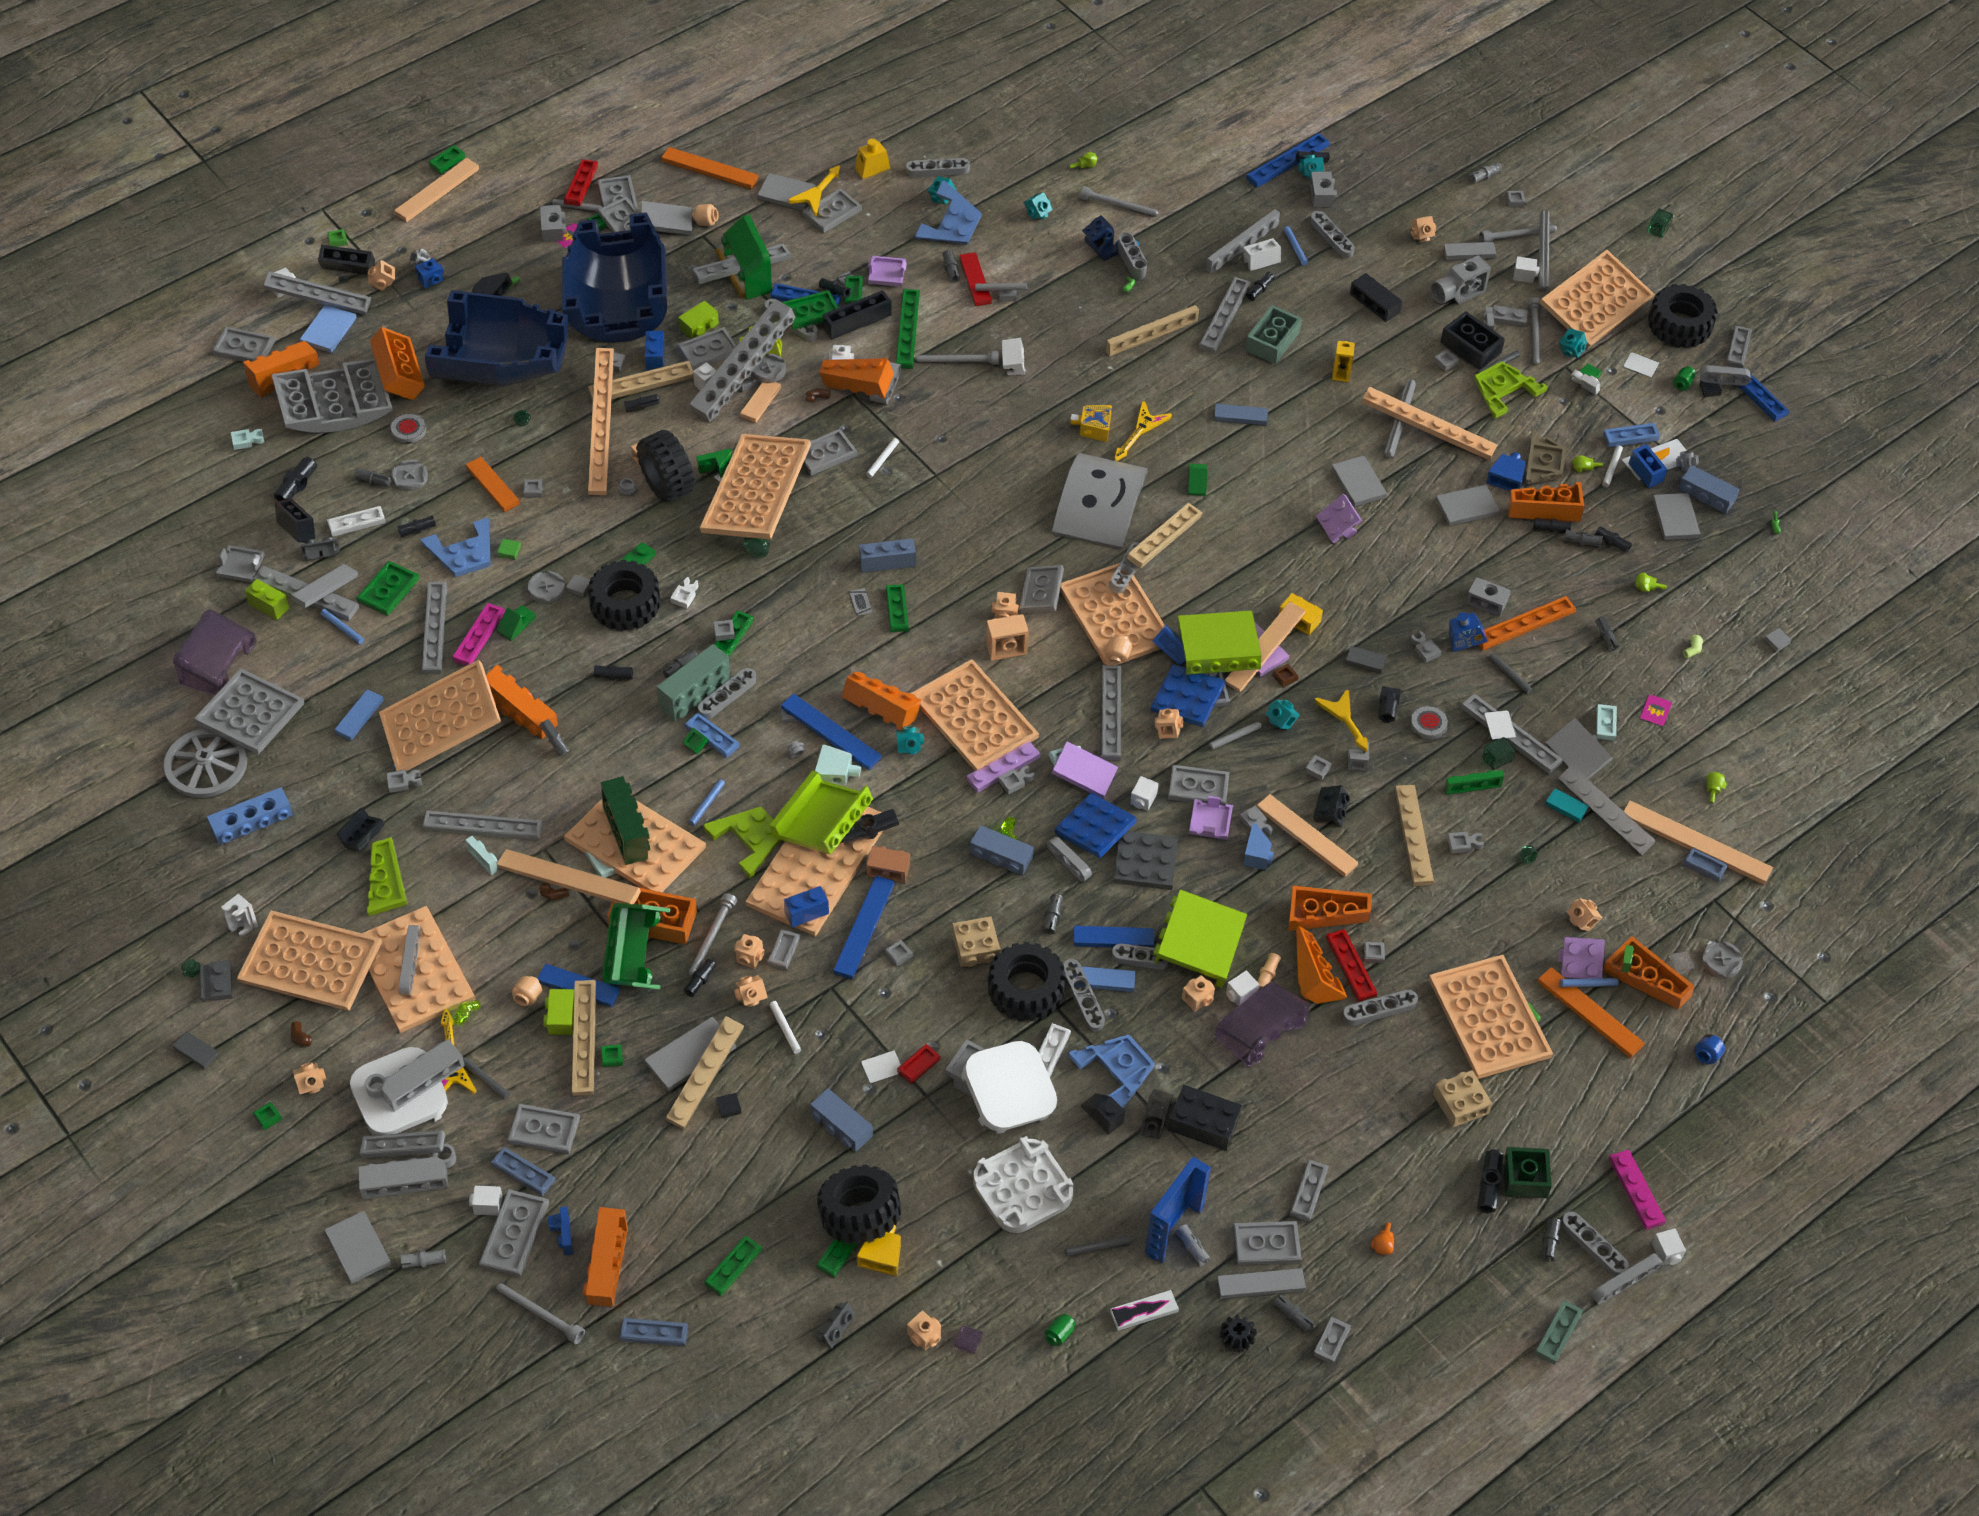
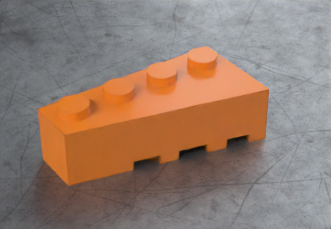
(293, 358)
(861, 375)
(1560, 502)
(881, 699)
(519, 702)
(1327, 907)
(1650, 975)
(606, 1257)

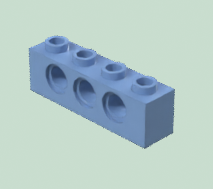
(250, 816)

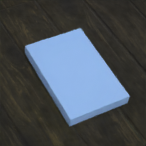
(328, 328)

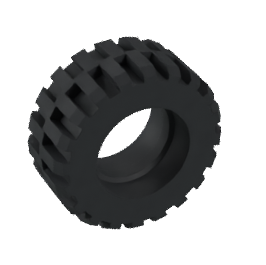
(1680, 330)
(665, 465)
(626, 613)
(1024, 1003)
(864, 1221)

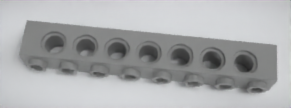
(744, 351)

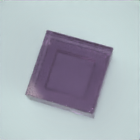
(968, 1339)

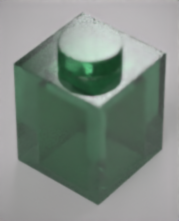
(1660, 223)
(1498, 753)

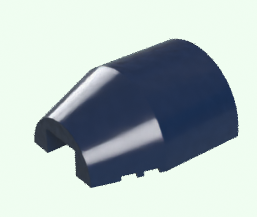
(615, 281)
(497, 330)

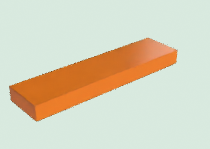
(492, 484)

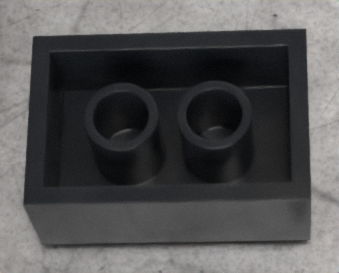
(1472, 340)
(1204, 1117)

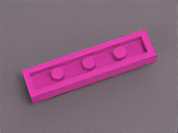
(478, 634)
(1637, 1189)

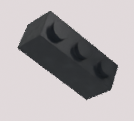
(345, 259)
(1375, 297)
(295, 520)

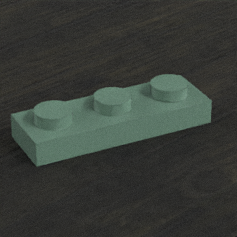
(1559, 1332)

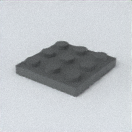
(1146, 860)

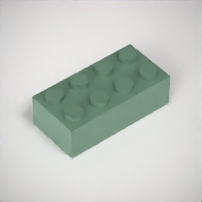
(693, 683)

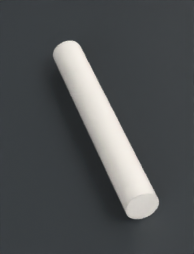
(882, 457)
(1612, 466)
(785, 1027)

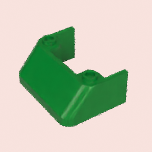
(751, 254)
(628, 944)

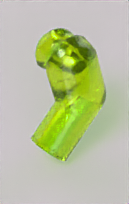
(1008, 827)
(464, 1010)

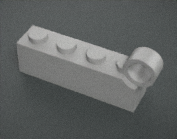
(417, 1076)
(406, 1176)

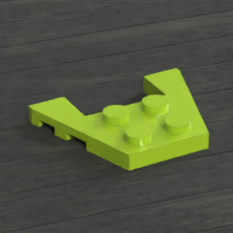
(1502, 380)
(753, 830)

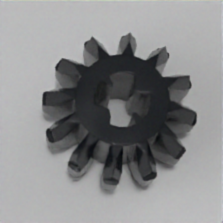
(1230, 1335)

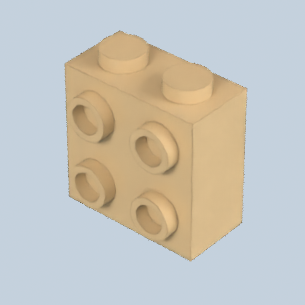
(975, 941)
(1462, 1098)

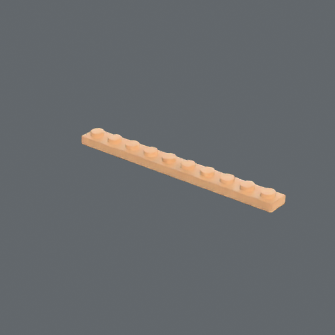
(601, 421)

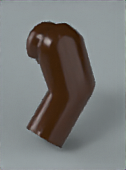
(811, 394)
(552, 894)
(298, 1036)

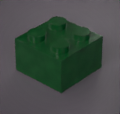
(1527, 1172)

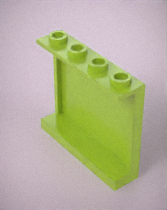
(1219, 642)
(820, 814)
(1200, 936)

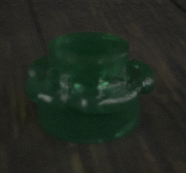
(522, 417)
(1528, 854)
(190, 968)

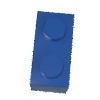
(654, 350)
(1647, 466)
(806, 906)

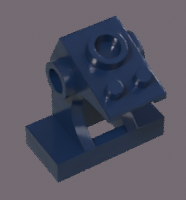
(1101, 231)

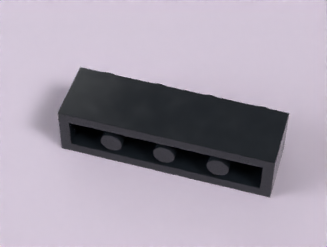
(857, 314)

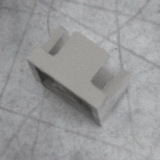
(956, 1066)

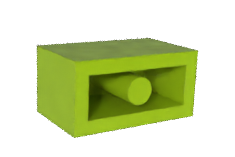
(698, 320)
(267, 599)
(560, 1012)

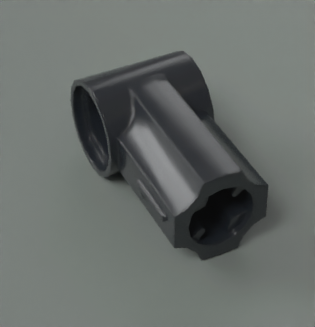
(1389, 701)

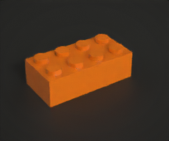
(397, 363)
(673, 925)

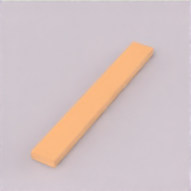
(1691, 839)
(568, 877)

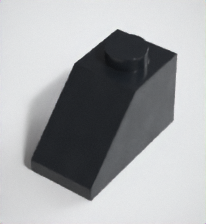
(493, 284)
(1104, 1112)

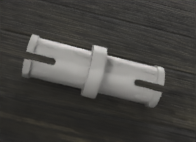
(1485, 172)
(1193, 1245)
(423, 1258)

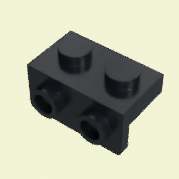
(1332, 805)
(359, 830)

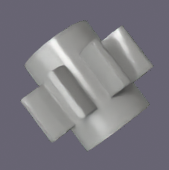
(418, 257)
(1686, 460)

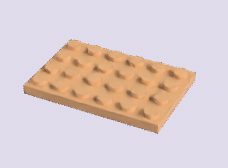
(1597, 298)
(1111, 613)
(974, 715)
(439, 716)
(669, 854)
(309, 960)
(437, 976)
(1490, 1016)

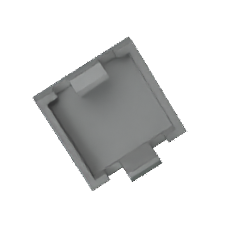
(239, 563)

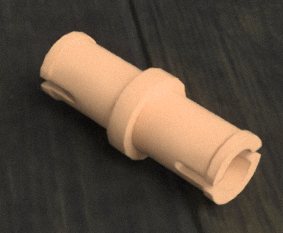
(1268, 971)

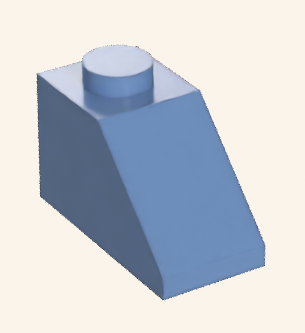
(1258, 849)

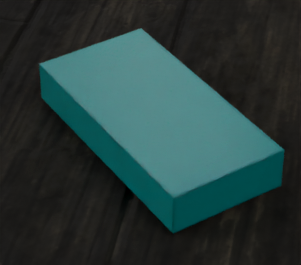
(1567, 805)

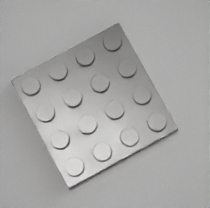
(249, 711)

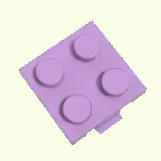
(886, 270)
(1339, 518)
(1211, 818)
(1582, 957)

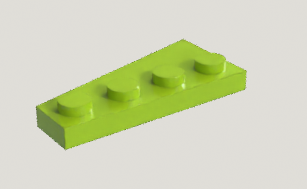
(385, 879)

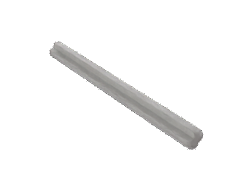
(1544, 251)
(1398, 424)

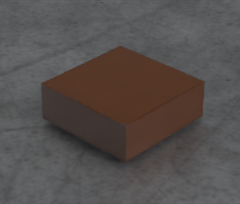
(1285, 675)

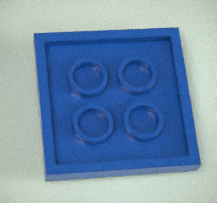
(1190, 694)
(1095, 825)

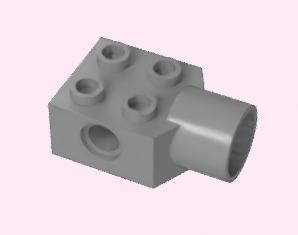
(1462, 281)

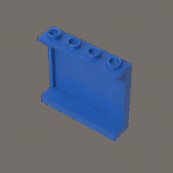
(1186, 1191)

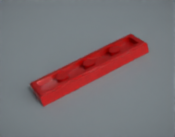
(580, 182)
(974, 275)
(1351, 965)

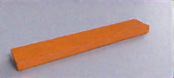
(710, 168)
(1527, 622)
(1592, 1013)

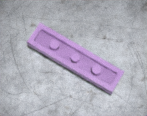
(1014, 760)

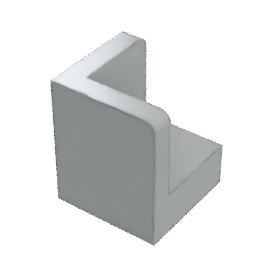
(1358, 759)

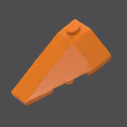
(1314, 971)

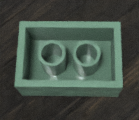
(1273, 334)

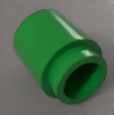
(1684, 378)
(1059, 1330)

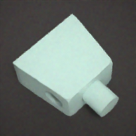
(836, 766)

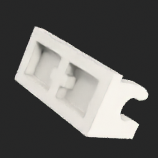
(1262, 254)
(1013, 356)
(239, 913)

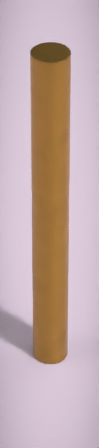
(733, 279)

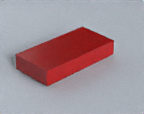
(918, 1064)

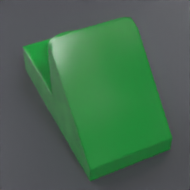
(714, 461)
(1197, 479)
(515, 622)

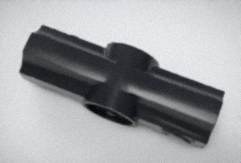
(295, 479)
(877, 824)
(1489, 1191)

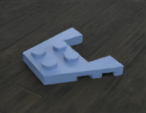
(958, 221)
(465, 555)
(1123, 1060)

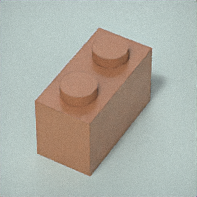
(888, 864)

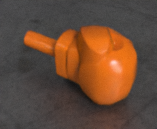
(1384, 1241)

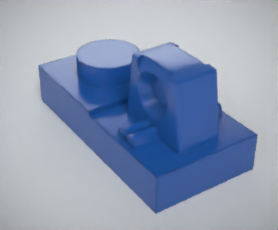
(561, 1223)

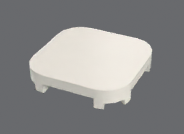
(1009, 1086)
(377, 1112)
(1022, 1185)

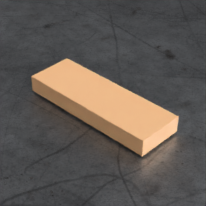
(760, 401)

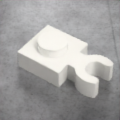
(1587, 382)
(684, 595)

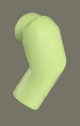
(1696, 646)

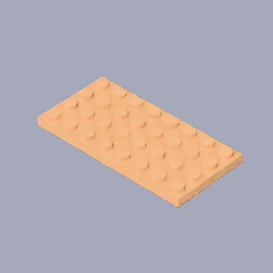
(755, 486)
(802, 869)

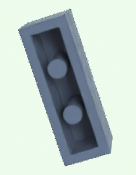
(1708, 489)
(887, 555)
(1001, 850)
(841, 1120)

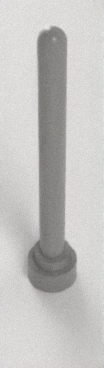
(1087, 194)
(1486, 236)
(1534, 307)
(990, 358)
(727, 903)
(573, 1332)

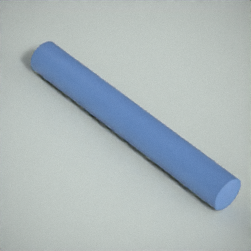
(1295, 245)
(343, 627)
(706, 803)
(1588, 982)

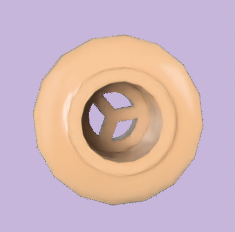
(705, 215)
(1118, 649)
(526, 990)

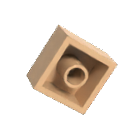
(1007, 637)

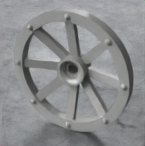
(204, 760)

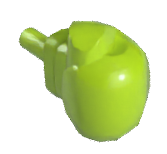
(1087, 160)
(1582, 463)
(1646, 583)
(1715, 783)

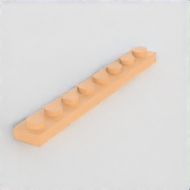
(1429, 423)

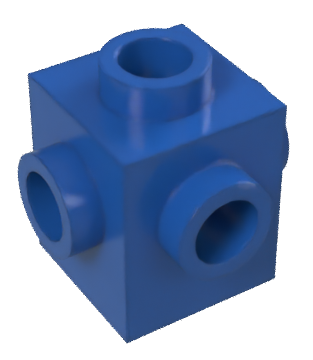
(429, 273)

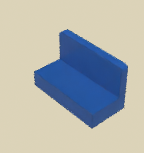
(1170, 643)

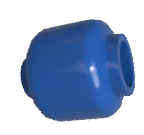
(1709, 1049)

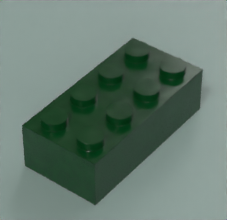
(625, 820)

